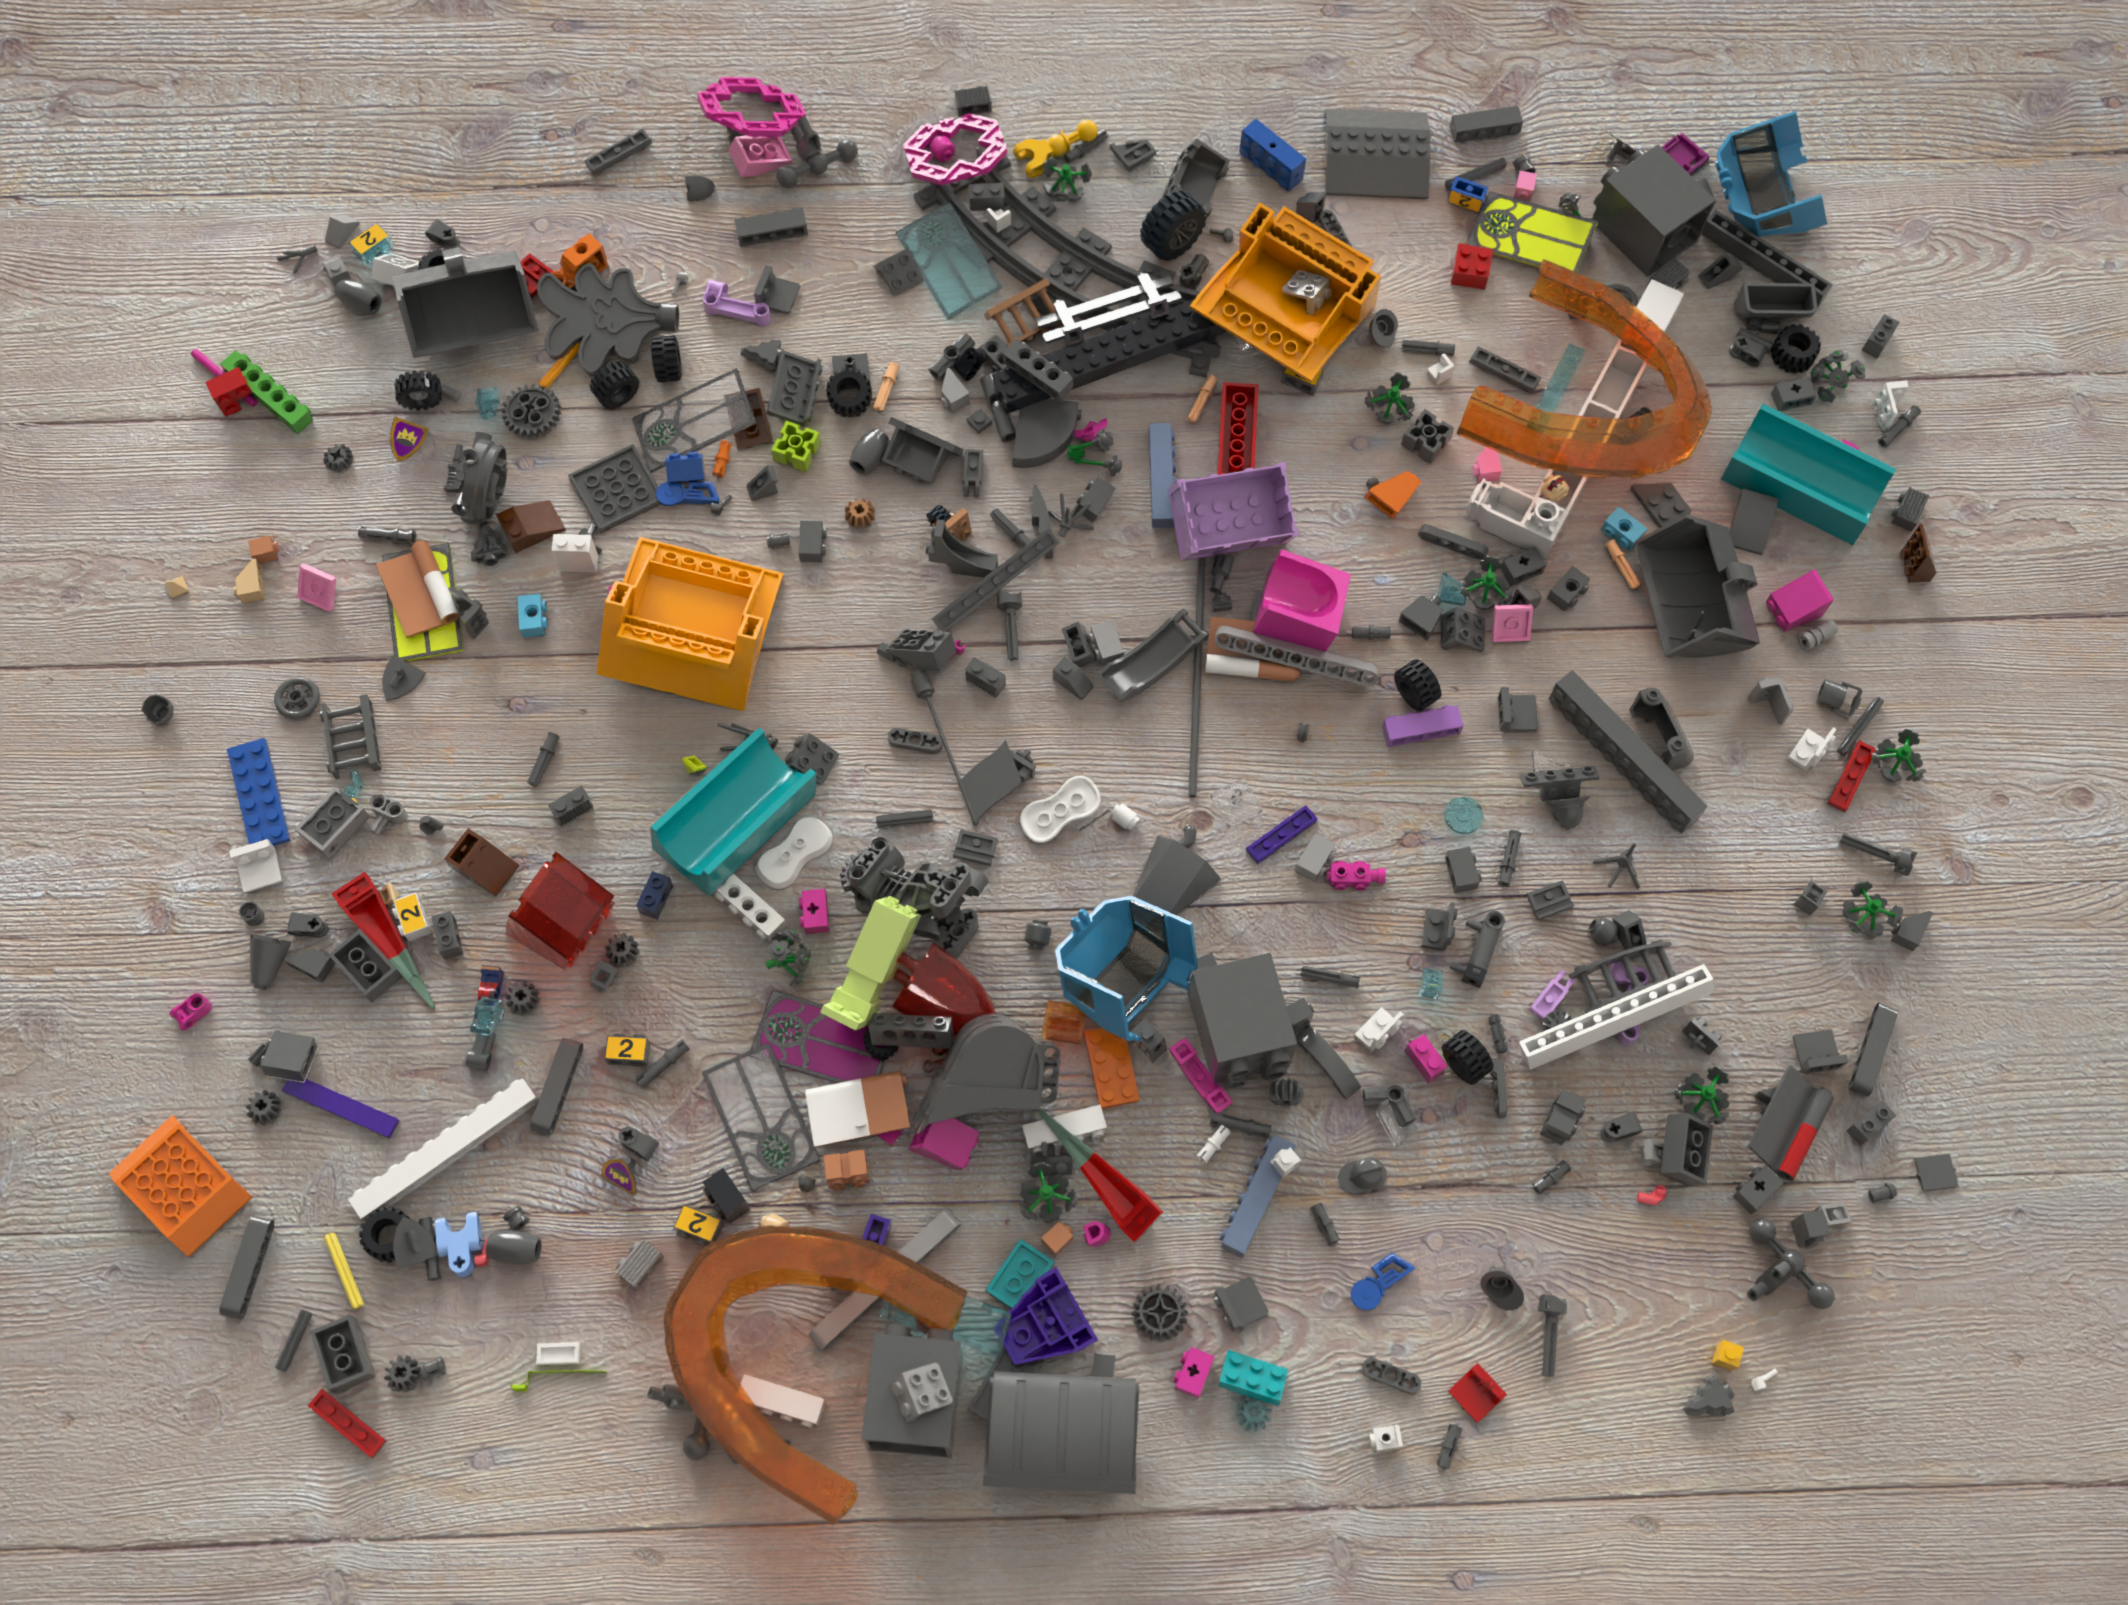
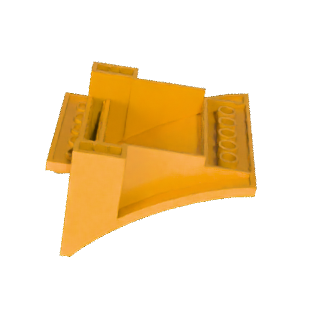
(1249, 297)
(687, 623)

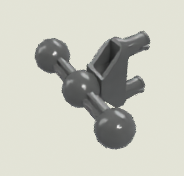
(809, 148)
(1789, 1265)
(696, 1444)

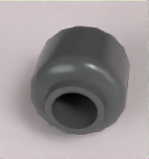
(1603, 931)
(1038, 934)

